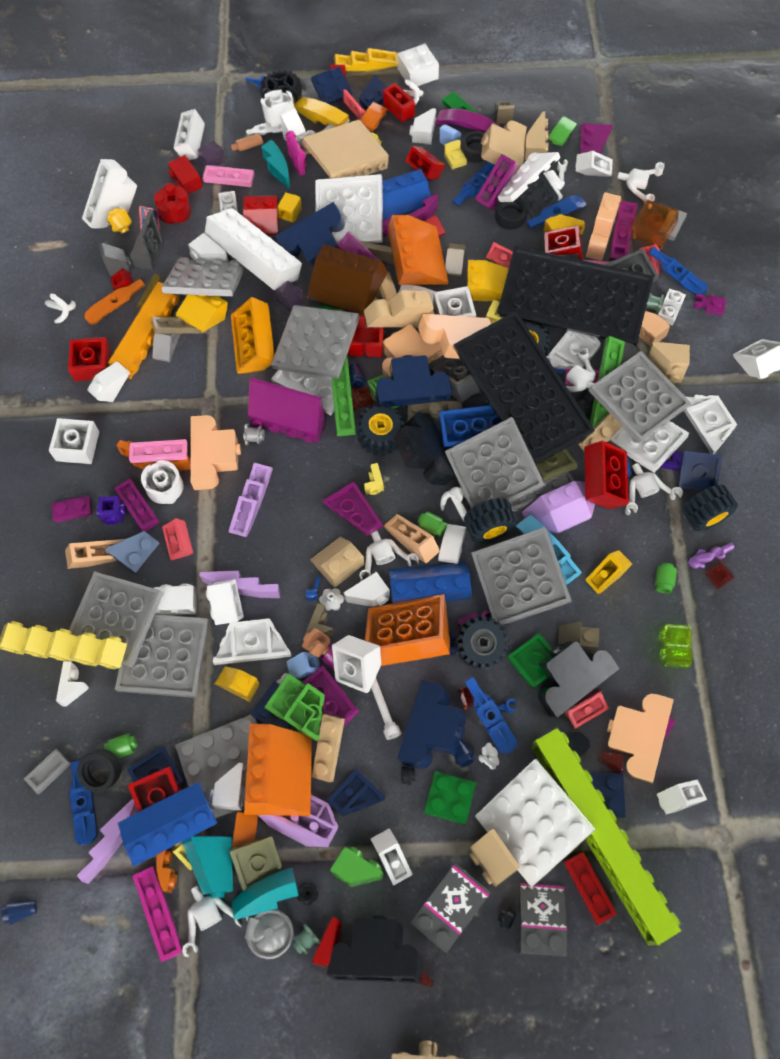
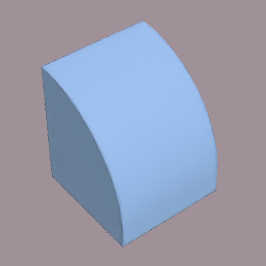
(449, 134)
(303, 665)

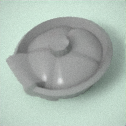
(269, 934)

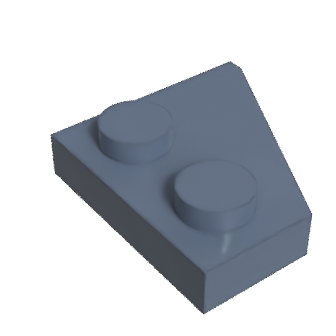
(133, 551)

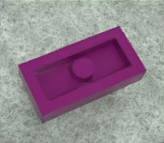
(71, 509)

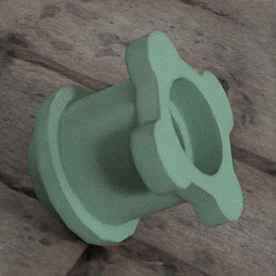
(654, 303)
(305, 940)

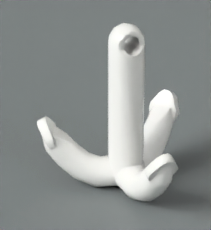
(416, 92)
(60, 305)
(457, 496)

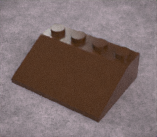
(345, 279)

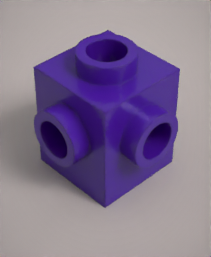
(110, 510)

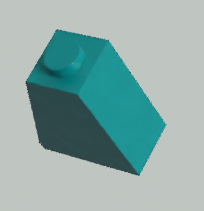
(211, 863)

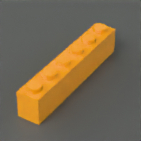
(141, 334)

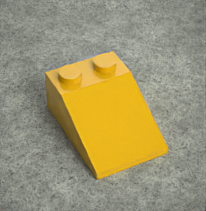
(485, 280)

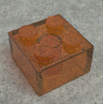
(654, 224)

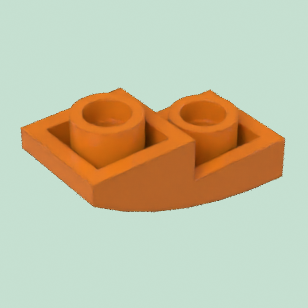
(372, 116)
(244, 829)
(166, 876)

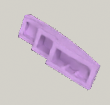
(251, 500)
(246, 586)
(108, 845)

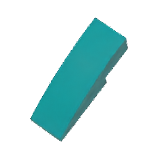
(276, 163)
(265, 894)

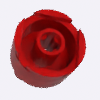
(172, 204)

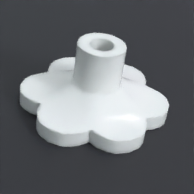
(331, 603)
(489, 756)

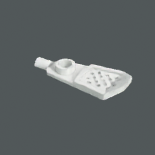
(264, 128)

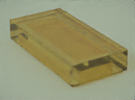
(148, 290)

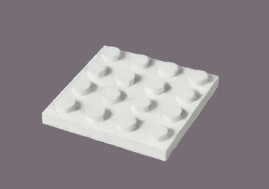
(359, 203)
(535, 822)

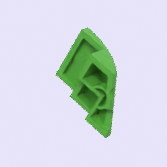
(298, 706)

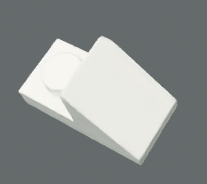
(68, 688)

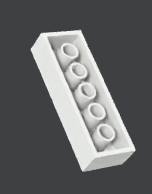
(252, 248)

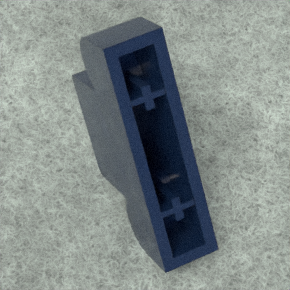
(312, 233)
(412, 383)
(431, 726)

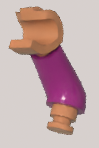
(319, 646)

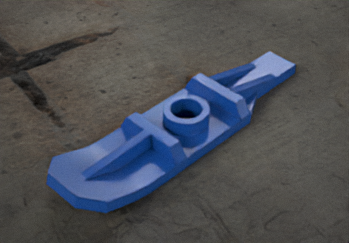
(472, 189)
(563, 207)
(685, 278)
(496, 727)
(84, 815)

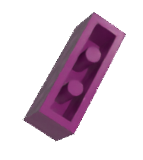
(496, 181)

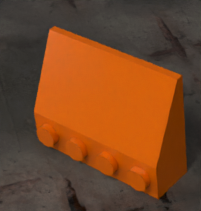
(416, 252)
(409, 629)
(278, 772)

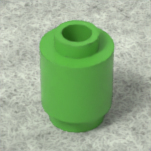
(432, 524)
(665, 578)
(122, 745)

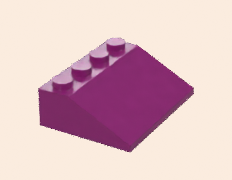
(286, 411)

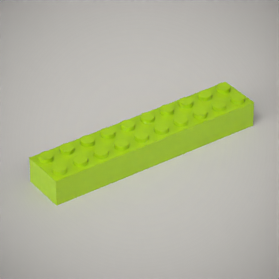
(608, 841)

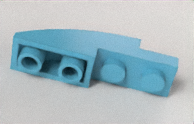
(568, 567)

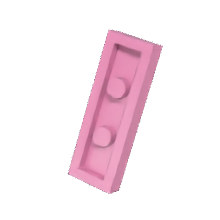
(228, 176)
(158, 450)

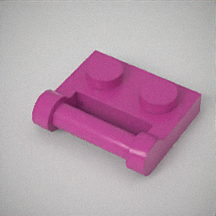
(295, 153)

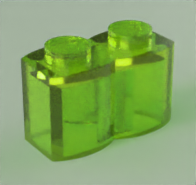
(676, 646)

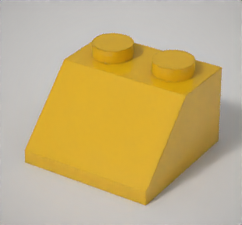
(202, 311)

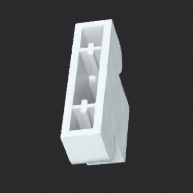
(109, 190)

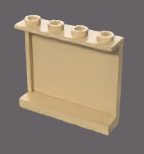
(346, 151)

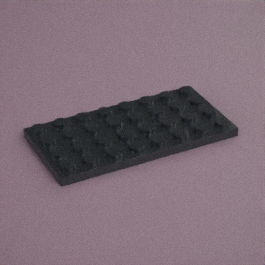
(575, 295)
(524, 386)

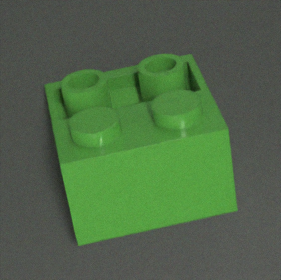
(354, 870)

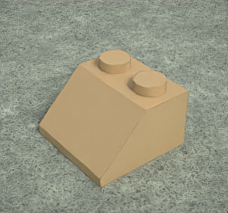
(670, 359)
(338, 561)
(493, 858)

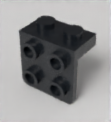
(539, 195)

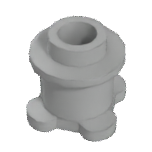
(253, 434)

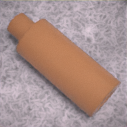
(247, 143)

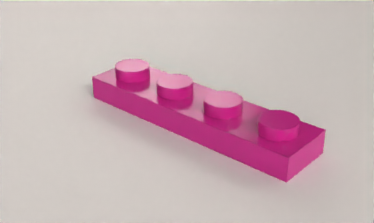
(158, 914)

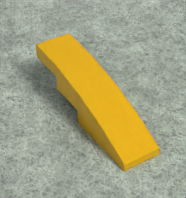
(368, 61)
(321, 112)

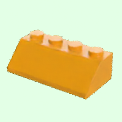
(252, 336)

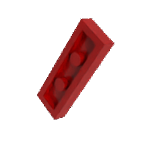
(590, 888)

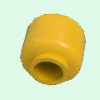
(119, 220)

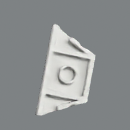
(566, 351)
(710, 420)
(251, 642)

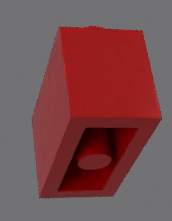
(398, 103)
(422, 159)
(184, 174)

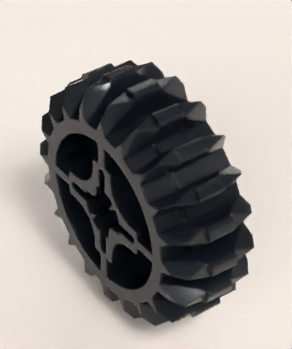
(282, 81)

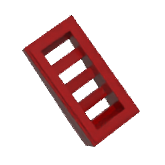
(330, 938)

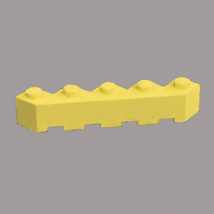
(62, 645)

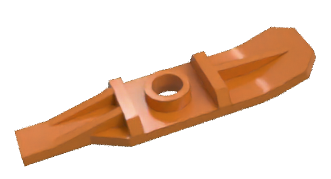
(106, 305)

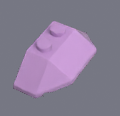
(561, 507)
(310, 830)

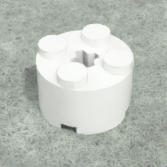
(275, 104)
(162, 482)

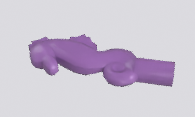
(702, 556)

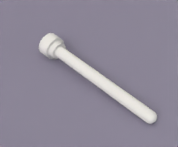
(391, 729)

